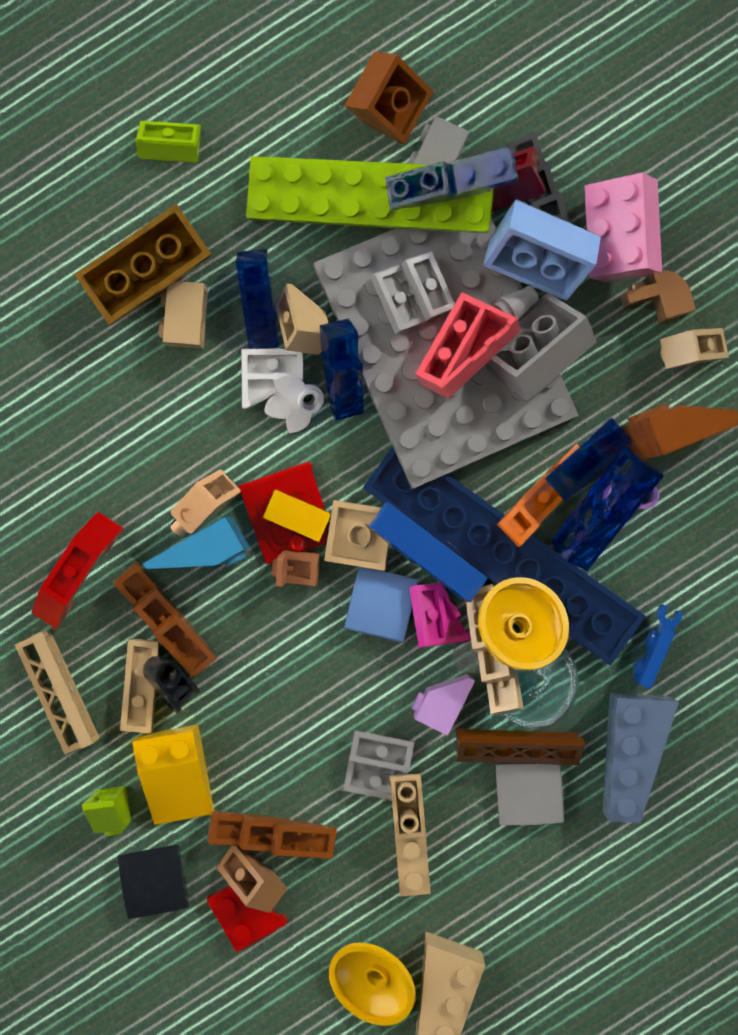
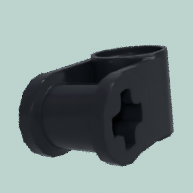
(173, 686)

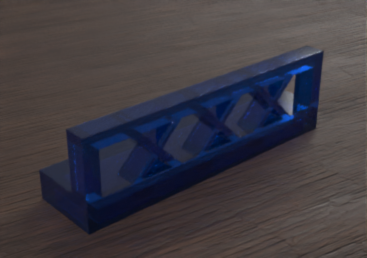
(608, 514)

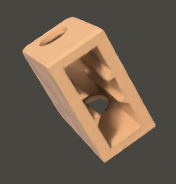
(203, 503)

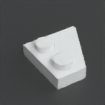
(260, 370)

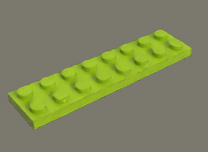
(351, 196)

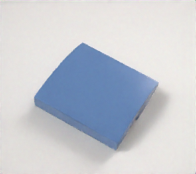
(380, 604)

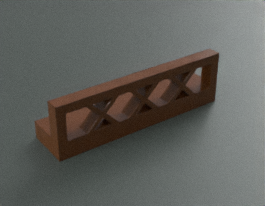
(519, 747)

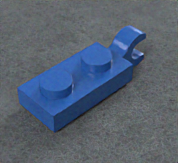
(657, 647)

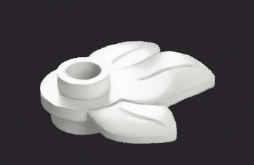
(289, 402)

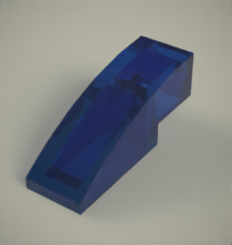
(342, 368)
(588, 459)

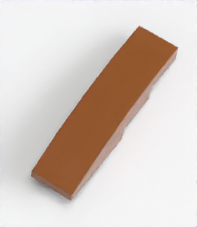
(164, 619)
(272, 834)

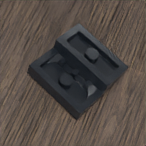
(153, 882)

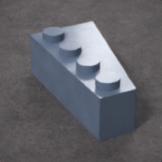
(633, 752)

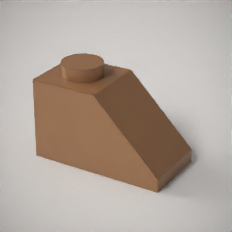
(251, 879)

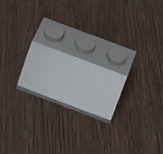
(548, 343)

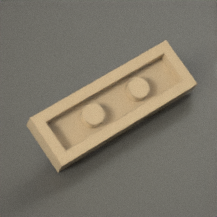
(138, 693)

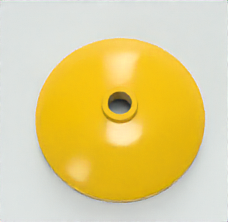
(536, 613)
(372, 984)

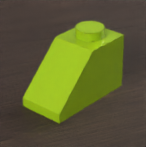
(108, 810)

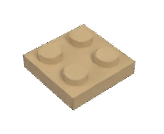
(352, 540)

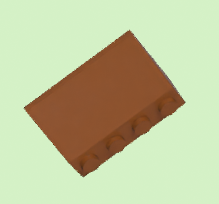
(666, 429)

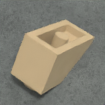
(299, 321)
(693, 347)

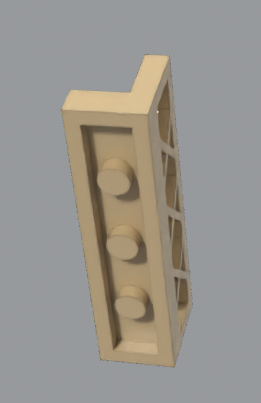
(63, 688)

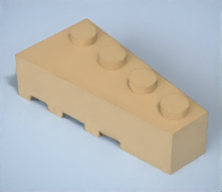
(447, 985)

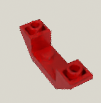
(73, 568)

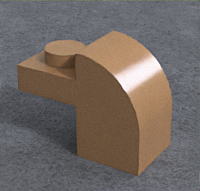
(669, 295)

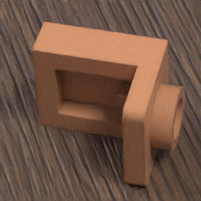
(296, 568)

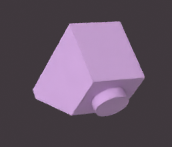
(442, 703)

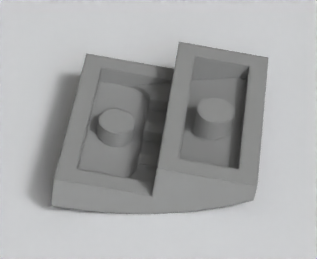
(413, 292)
(373, 761)
(529, 794)

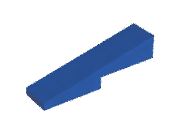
(427, 552)

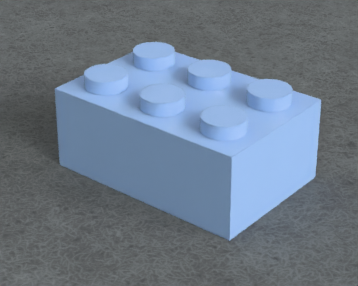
(542, 250)

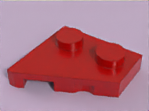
(242, 923)

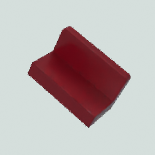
(528, 184)

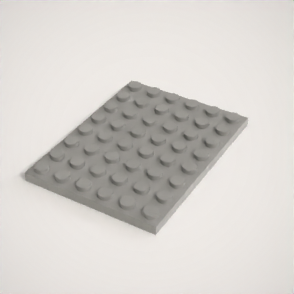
(424, 427)

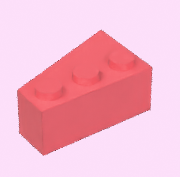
(465, 344)

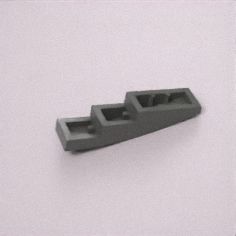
(552, 200)

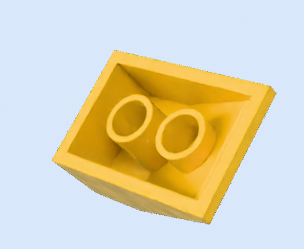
(173, 774)

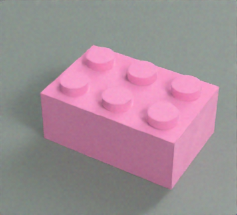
(629, 226)

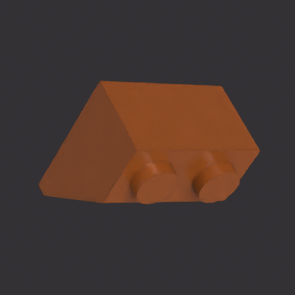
(389, 96)

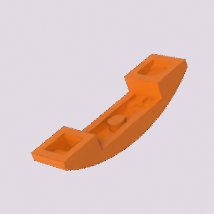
(531, 508)

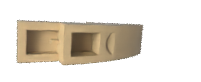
(410, 834)

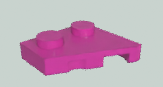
(436, 616)

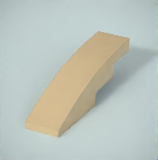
(501, 680)

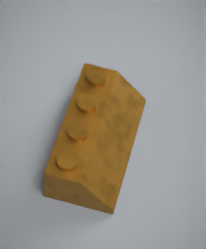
(143, 265)

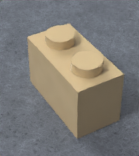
(184, 315)

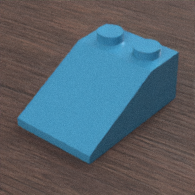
(209, 547)

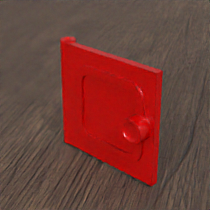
(274, 538)

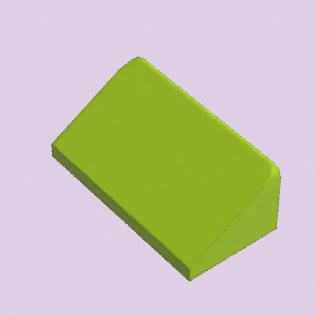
(168, 141)

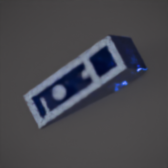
(257, 298)

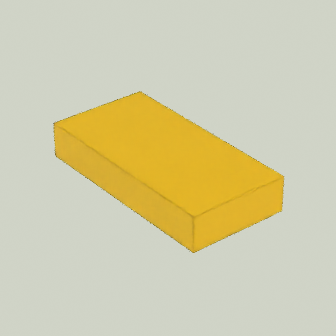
(297, 515)

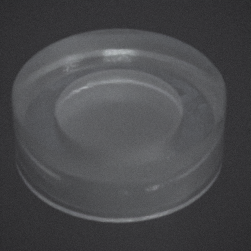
(465, 658)

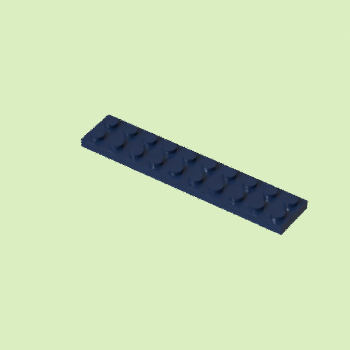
(470, 529)

